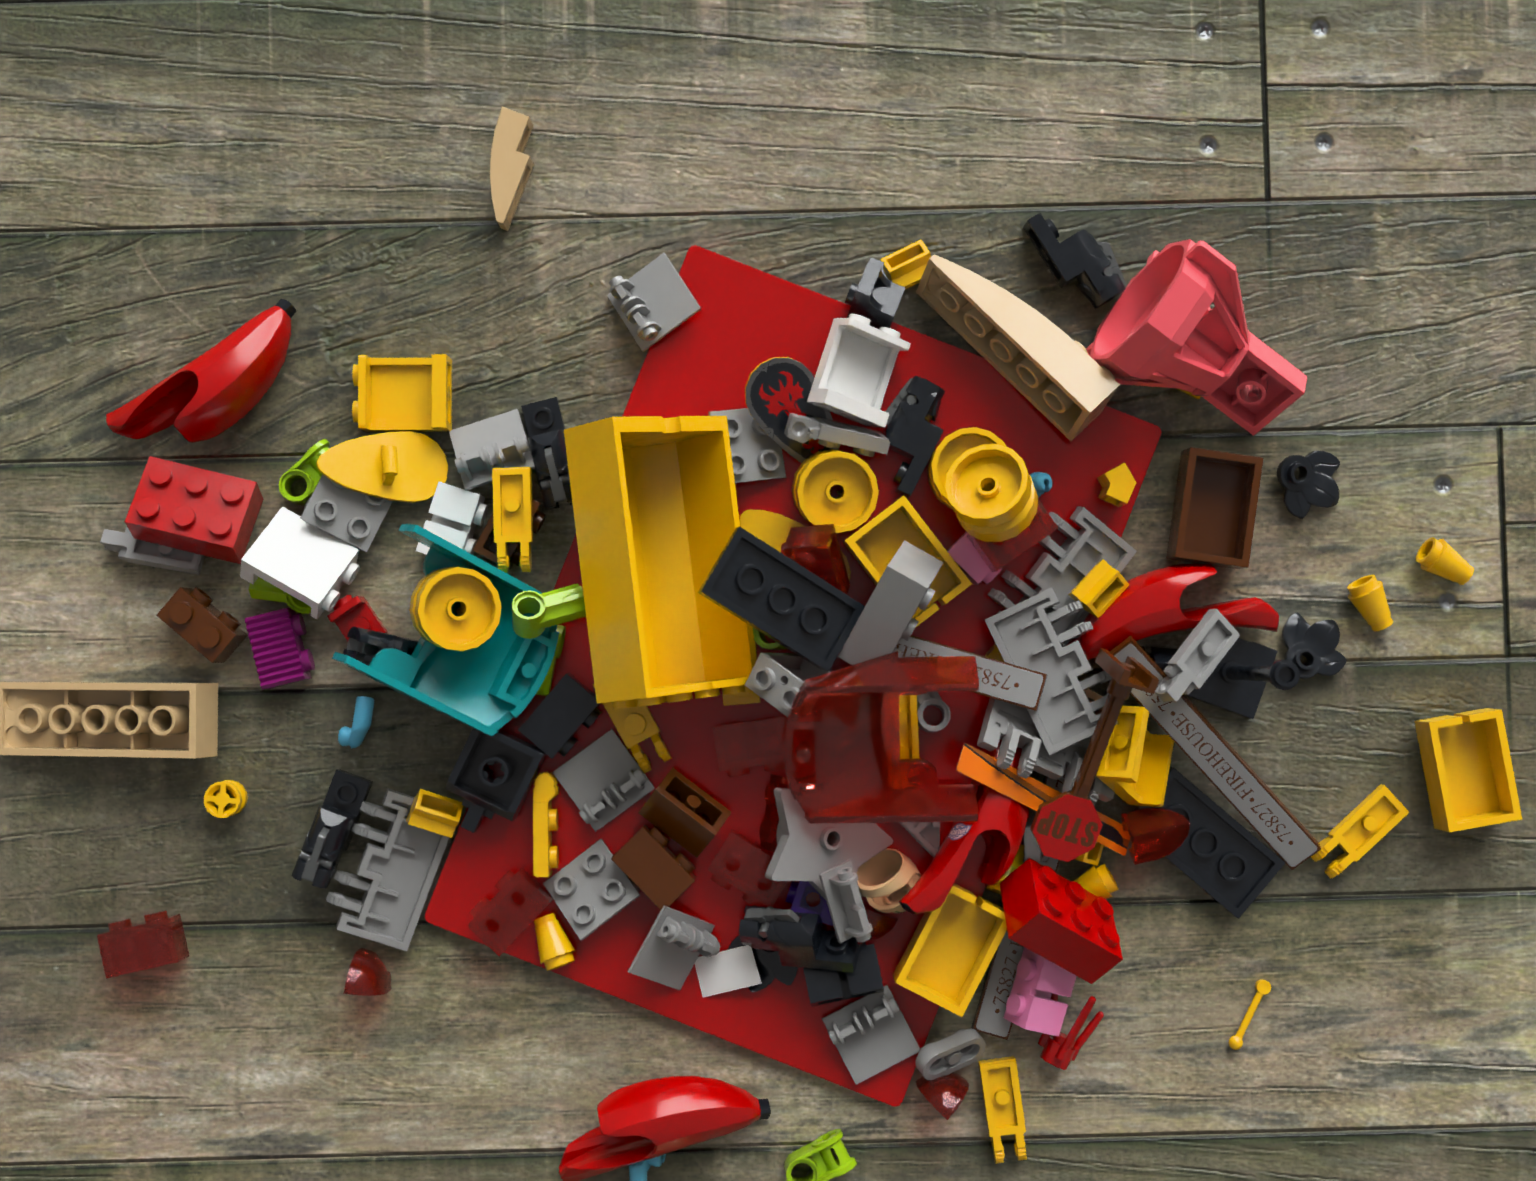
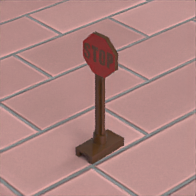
(1069, 822)

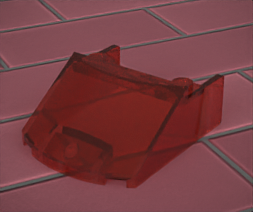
(847, 744)

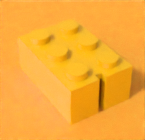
(882, 537)
(1468, 770)
(952, 950)

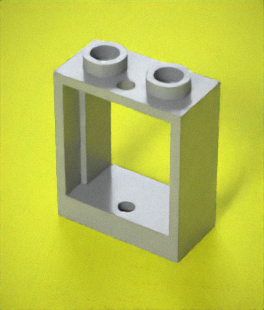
(779, 677)

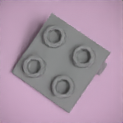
(652, 301)
(489, 445)
(752, 450)
(345, 513)
(603, 780)
(591, 890)
(674, 947)
(871, 1035)

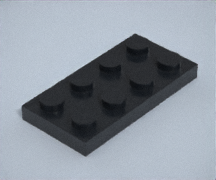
(781, 599)
(1218, 849)

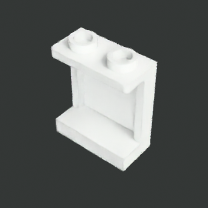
(856, 370)
(301, 561)

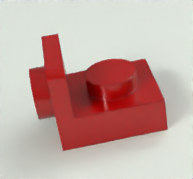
(356, 613)

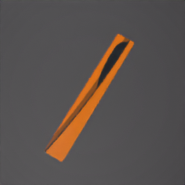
(1030, 792)

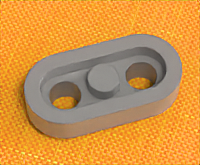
(950, 1053)

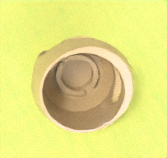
(887, 880)

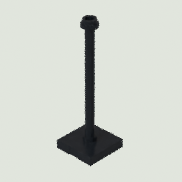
(1242, 676)

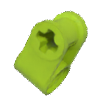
(305, 469)
(820, 1158)

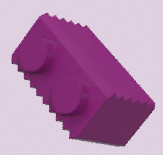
(279, 648)

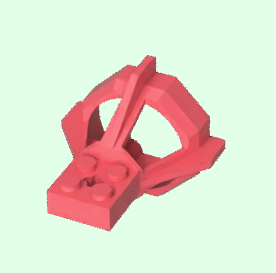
(1173, 339)

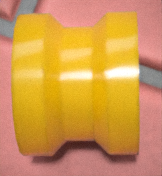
(217, 798)

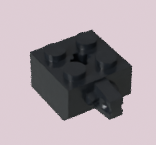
(474, 780)

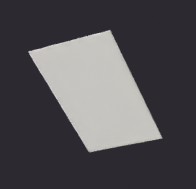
(727, 971)

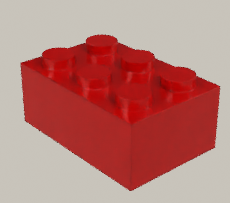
(194, 510)
(1060, 921)

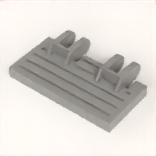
(1075, 560)
(1030, 641)
(1017, 729)
(397, 875)

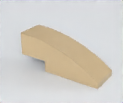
(509, 164)

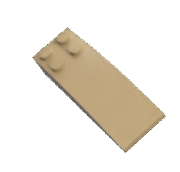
(1020, 345)
(109, 719)

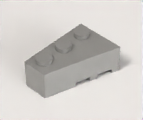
(892, 605)

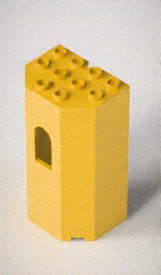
(649, 525)

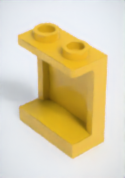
(403, 394)
(1136, 760)

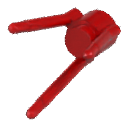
(1063, 1049)

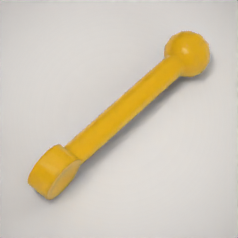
(1262, 987)

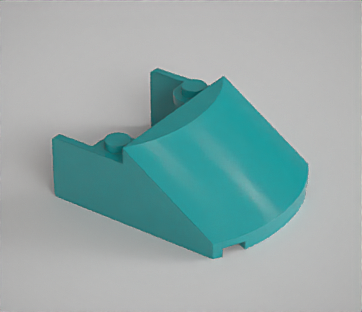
(475, 685)

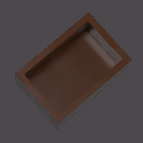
(1214, 508)

